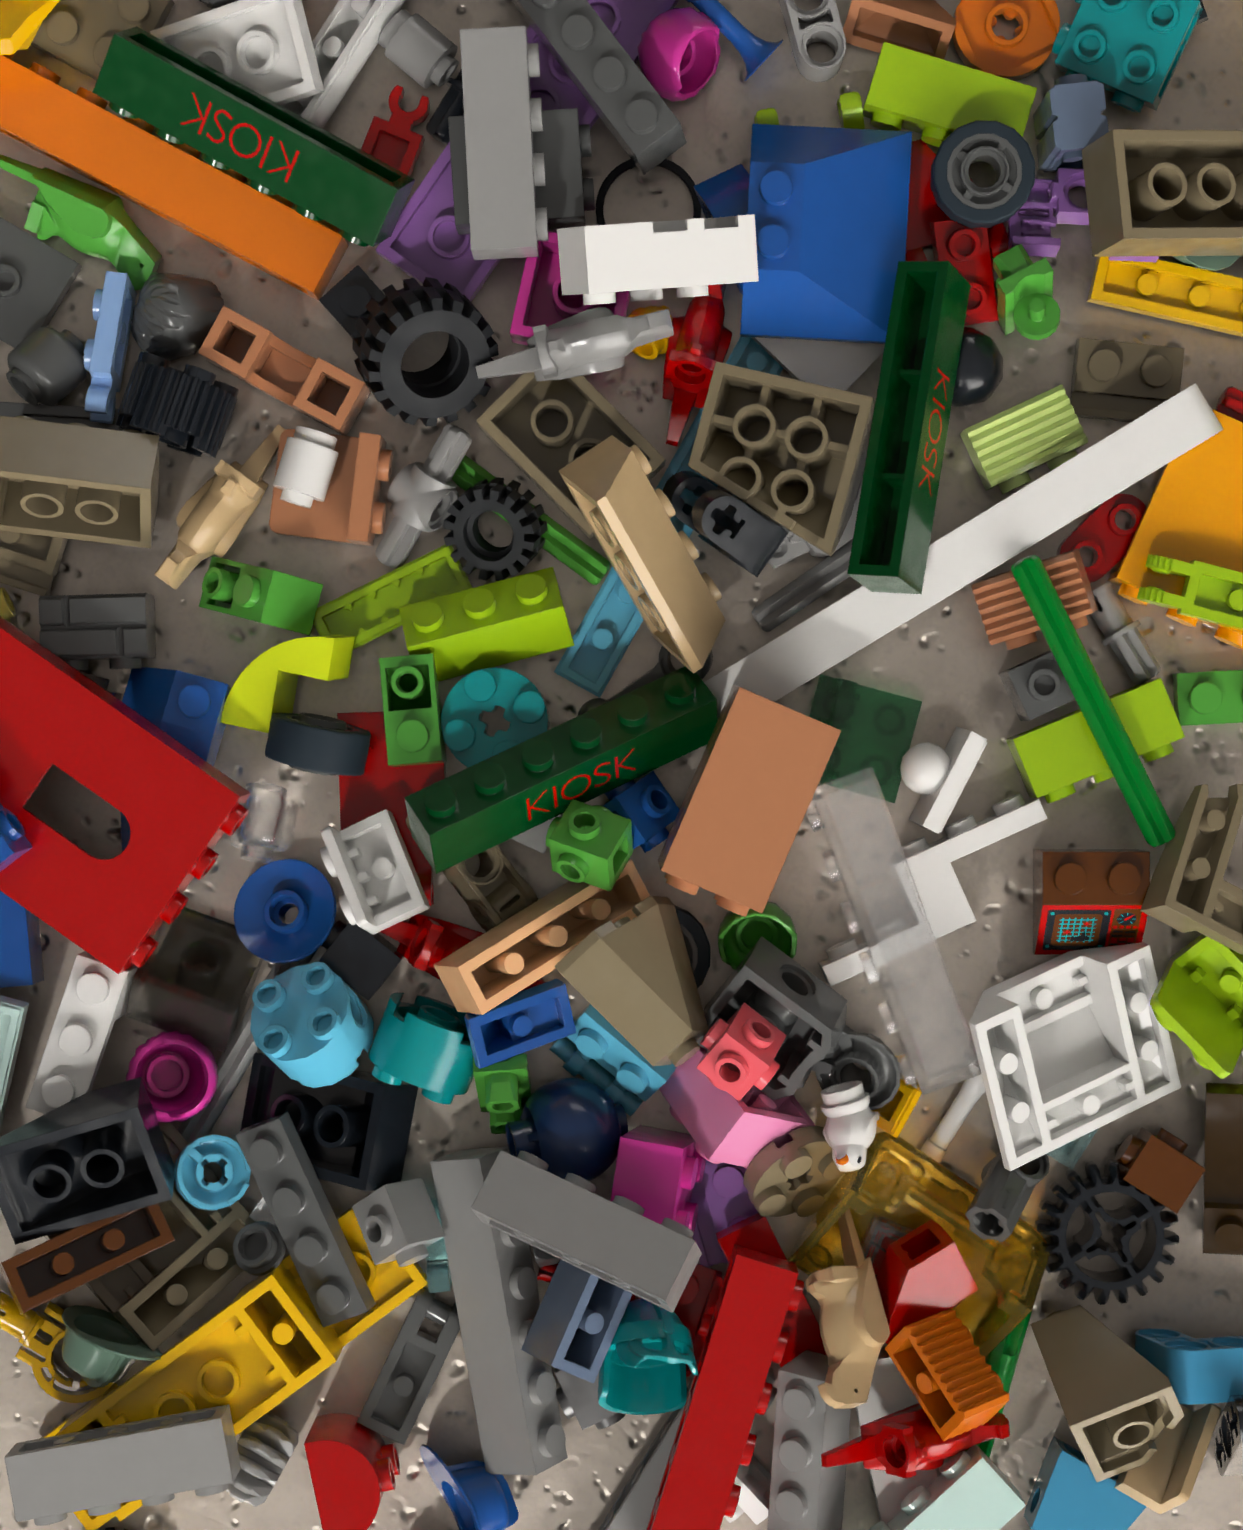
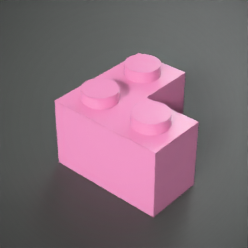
(722, 1125)

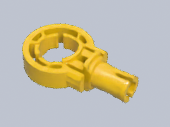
(25, 1328)

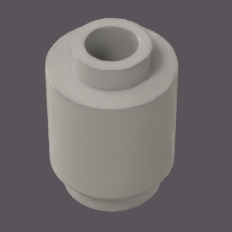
(419, 49)

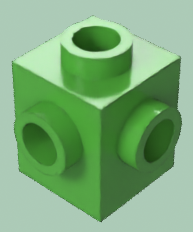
(590, 844)

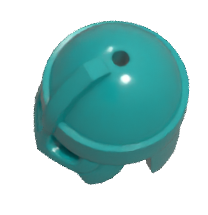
(647, 1362)

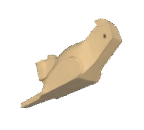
(218, 512)
(849, 1322)

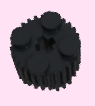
(180, 406)

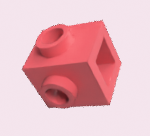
(741, 1052)

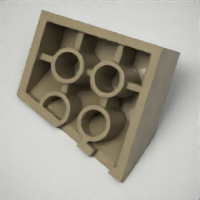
(785, 449)

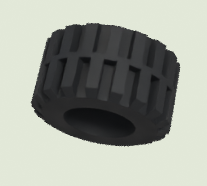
(401, 320)

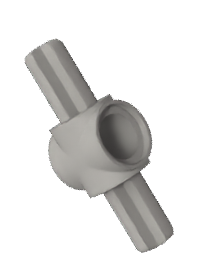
(423, 496)

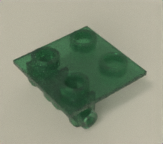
(873, 729)

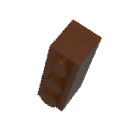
(83, 1255)

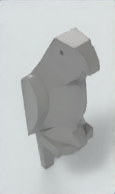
(581, 345)

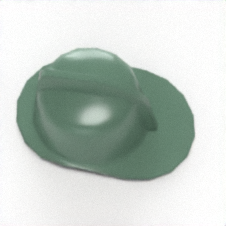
(100, 1346)

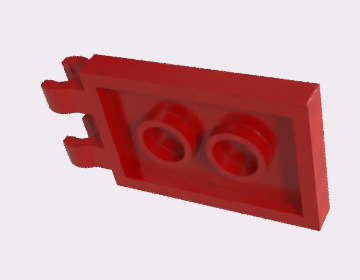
(385, 788)

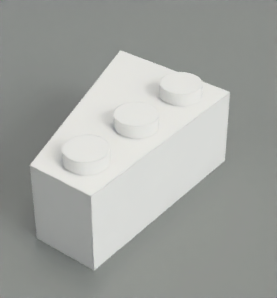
(655, 257)

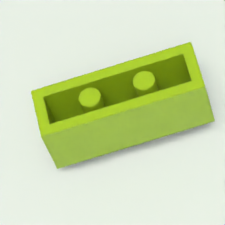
(940, 95)
(489, 624)
(1066, 751)

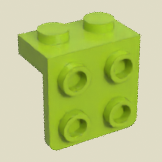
(1204, 1002)

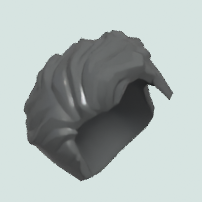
(174, 314)

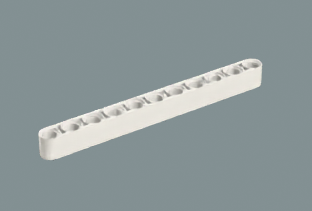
(977, 547)

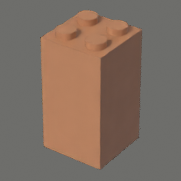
(746, 801)

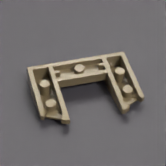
(1188, 879)

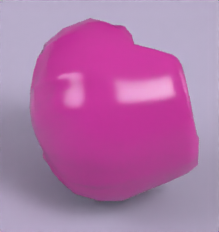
(679, 53)
(176, 1075)

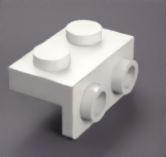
(373, 872)

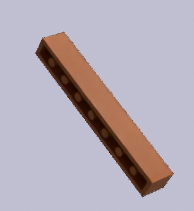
(166, 178)

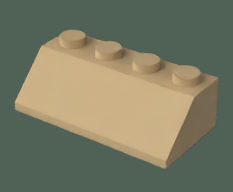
(646, 549)

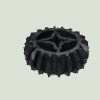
(1128, 1221)

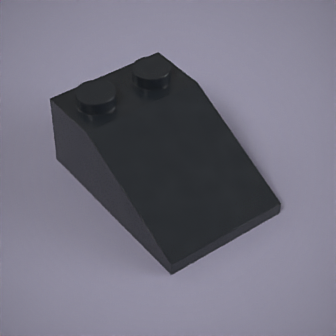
(349, 1129)
(84, 1163)

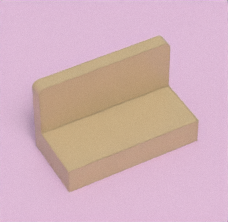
(1174, 1467)

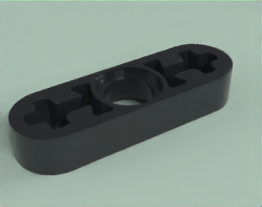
(1229, 1438)

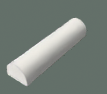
(342, 51)

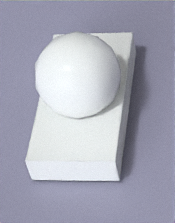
(940, 775)

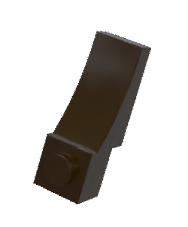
(1224, 1170)

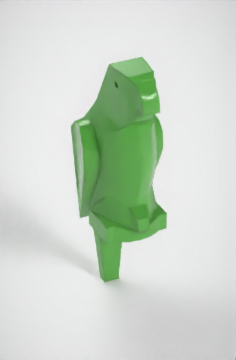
(87, 220)

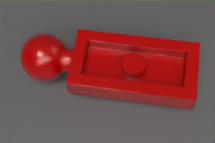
(970, 254)

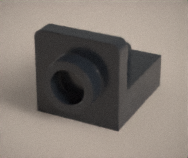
(349, 297)

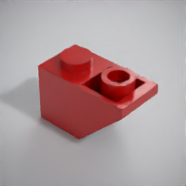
(922, 1277)

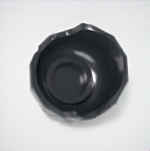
(978, 369)

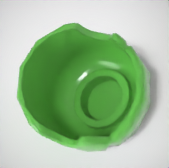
(740, 933)

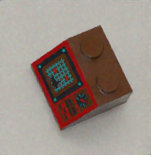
(1088, 898)

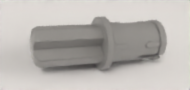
(1123, 636)

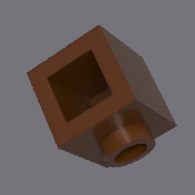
(1159, 1167)

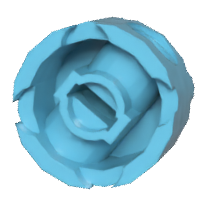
(311, 1024)

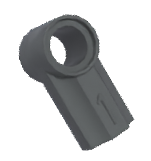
(1003, 1197)

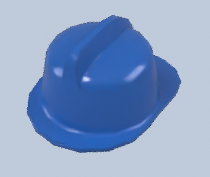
(472, 1493)

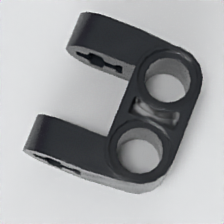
(725, 522)

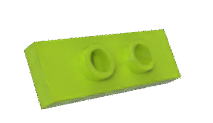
(374, 607)

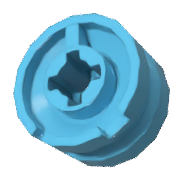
(190, 1172)

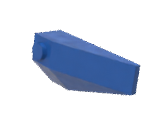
(182, 707)

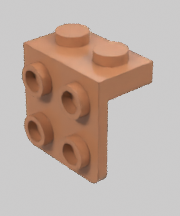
(352, 499)

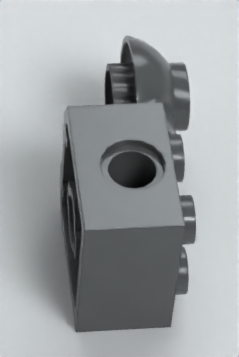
(814, 1026)

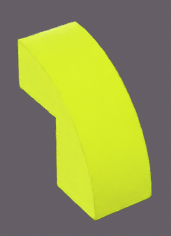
(272, 678)

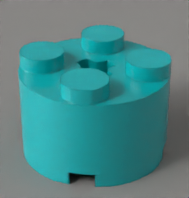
(484, 692)
(423, 1047)

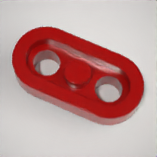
(1103, 535)

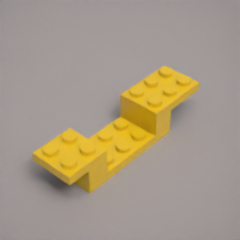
(247, 1353)

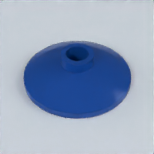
(267, 898)

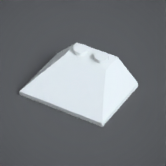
(1071, 1048)

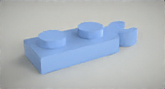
(107, 351)

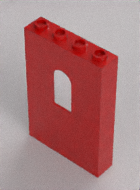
(164, 790)

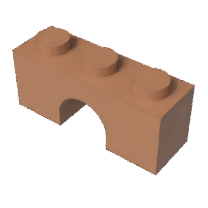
(284, 371)

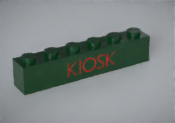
(253, 137)
(909, 427)
(562, 764)

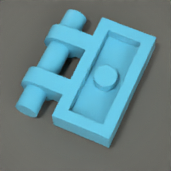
(610, 1061)

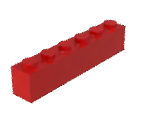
(727, 1392)

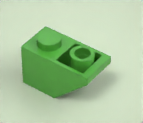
(260, 595)
(412, 710)

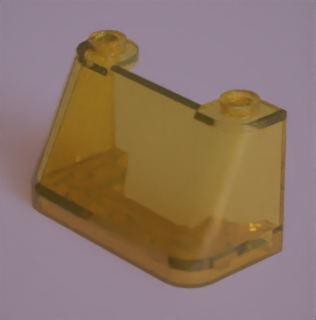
(912, 1190)

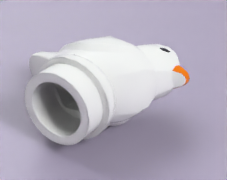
(849, 1124)

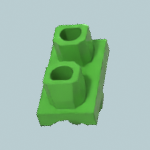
(1025, 295)
(503, 1090)

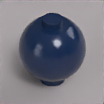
(569, 1128)

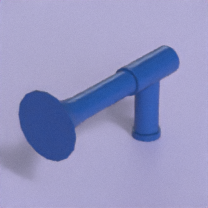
(751, 48)

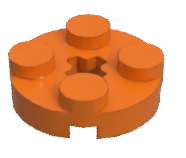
(994, 54)

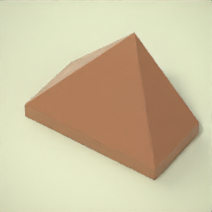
(905, 23)

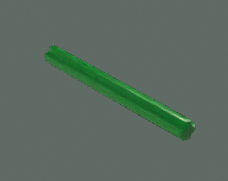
(1093, 700)

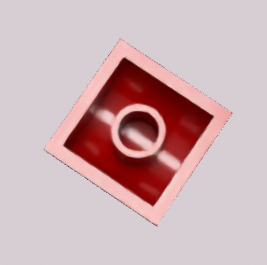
(349, 1470)

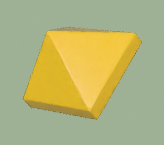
(897, 1112)

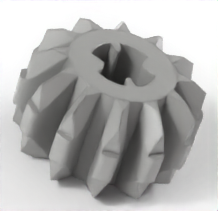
(262, 1456)

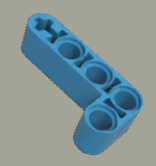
(1196, 1367)

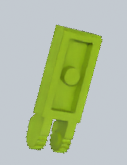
(1207, 593)

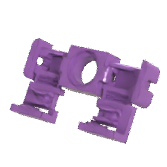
(1034, 220)

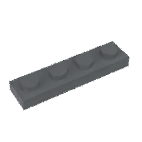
(305, 1219)

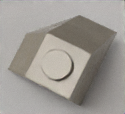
(642, 982)
(1106, 1391)

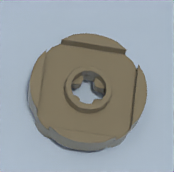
(793, 1175)

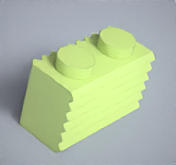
(1024, 439)

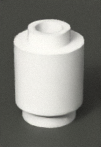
(306, 466)

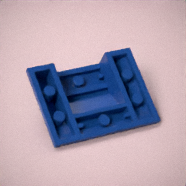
(826, 231)

